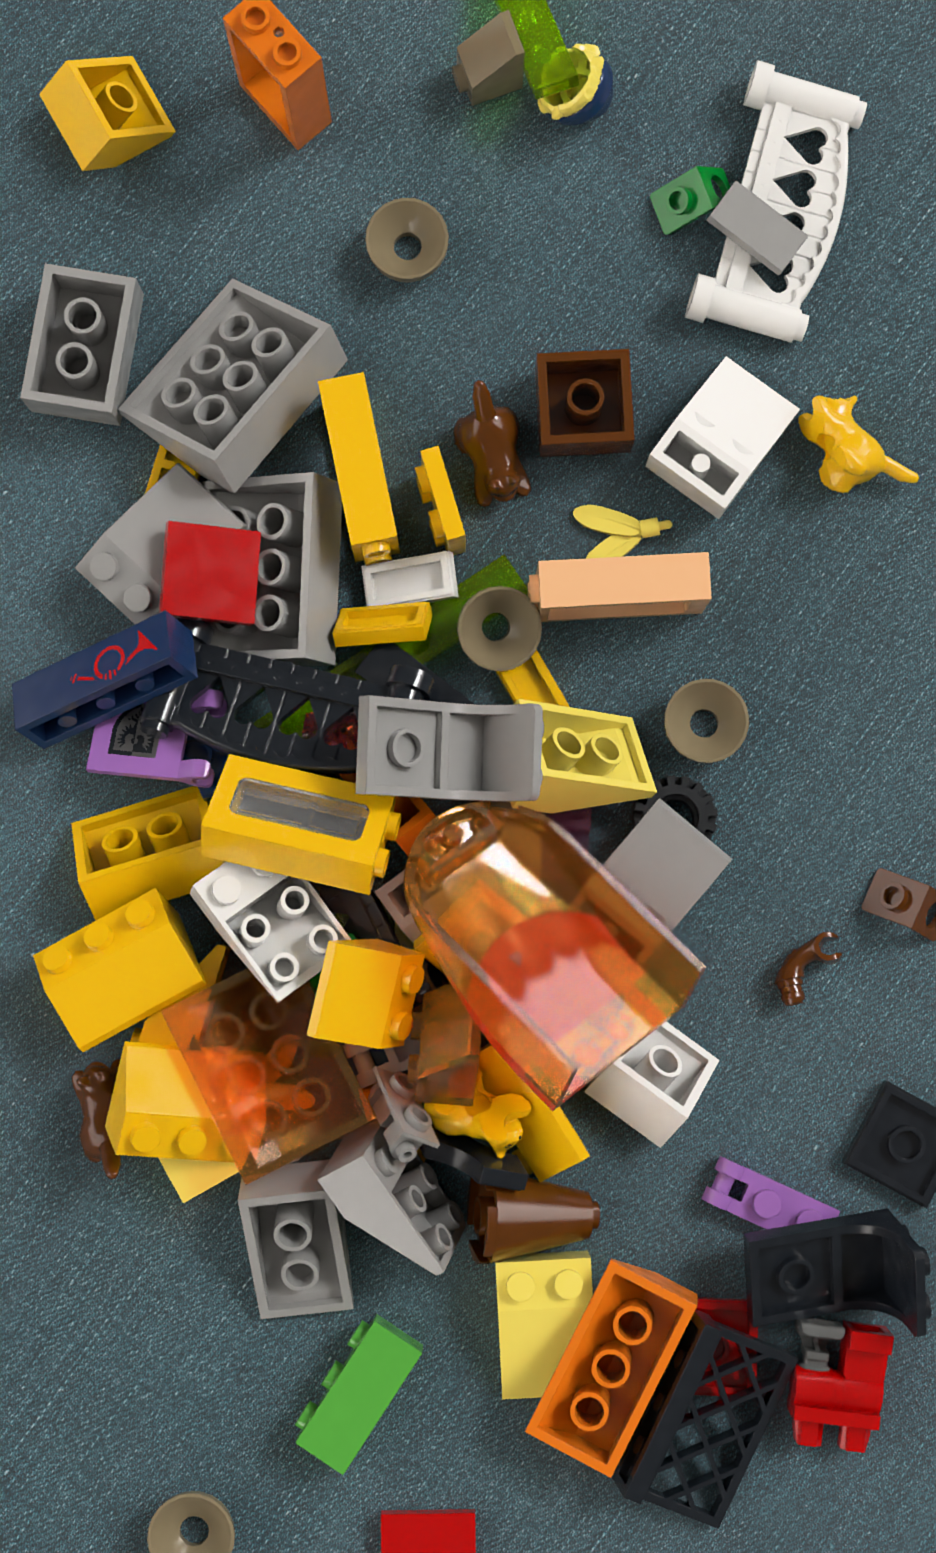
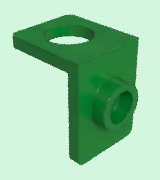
(688, 197)

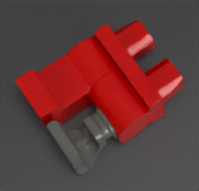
(843, 1396)

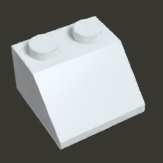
(655, 1083)

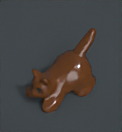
(490, 440)
(94, 1091)

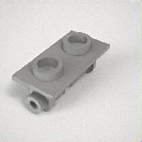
(404, 1118)

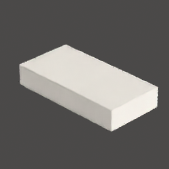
(411, 580)

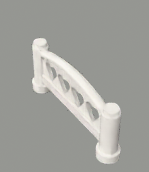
(787, 110)

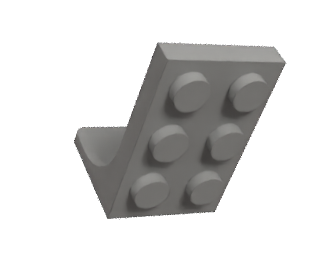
(449, 750)

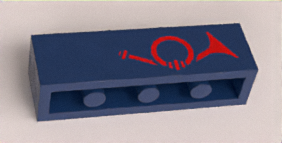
(104, 680)

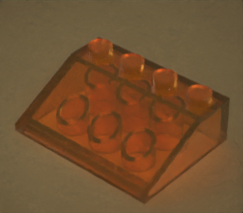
(263, 1076)

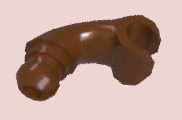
(791, 973)

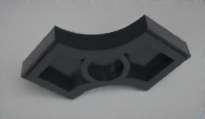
(478, 1161)

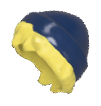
(590, 97)

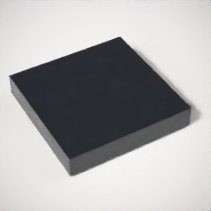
(897, 1144)

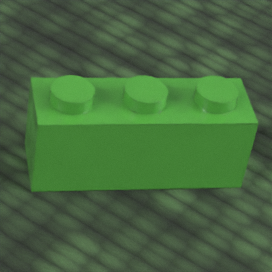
(357, 1392)

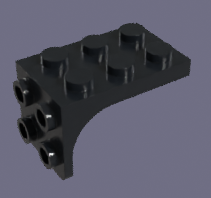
(837, 1267)

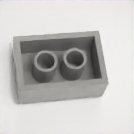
(82, 344)

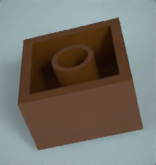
(584, 402)

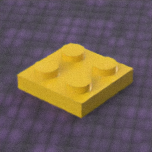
(436, 488)

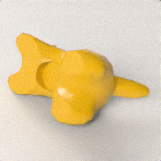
(850, 451)
(489, 1119)

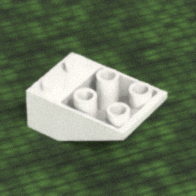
(721, 437)
(270, 923)

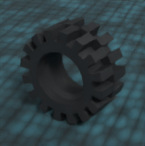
(687, 792)

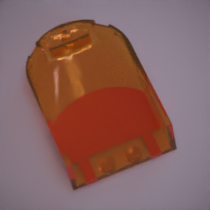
(543, 944)

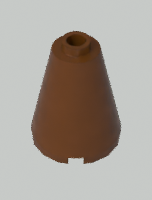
(527, 1220)

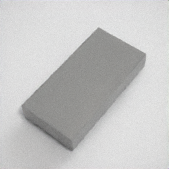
(757, 228)

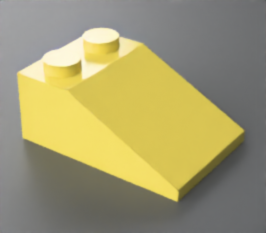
(588, 760)
(538, 1313)

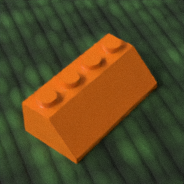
(612, 1365)

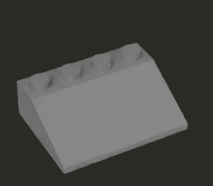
(235, 383)
(296, 567)

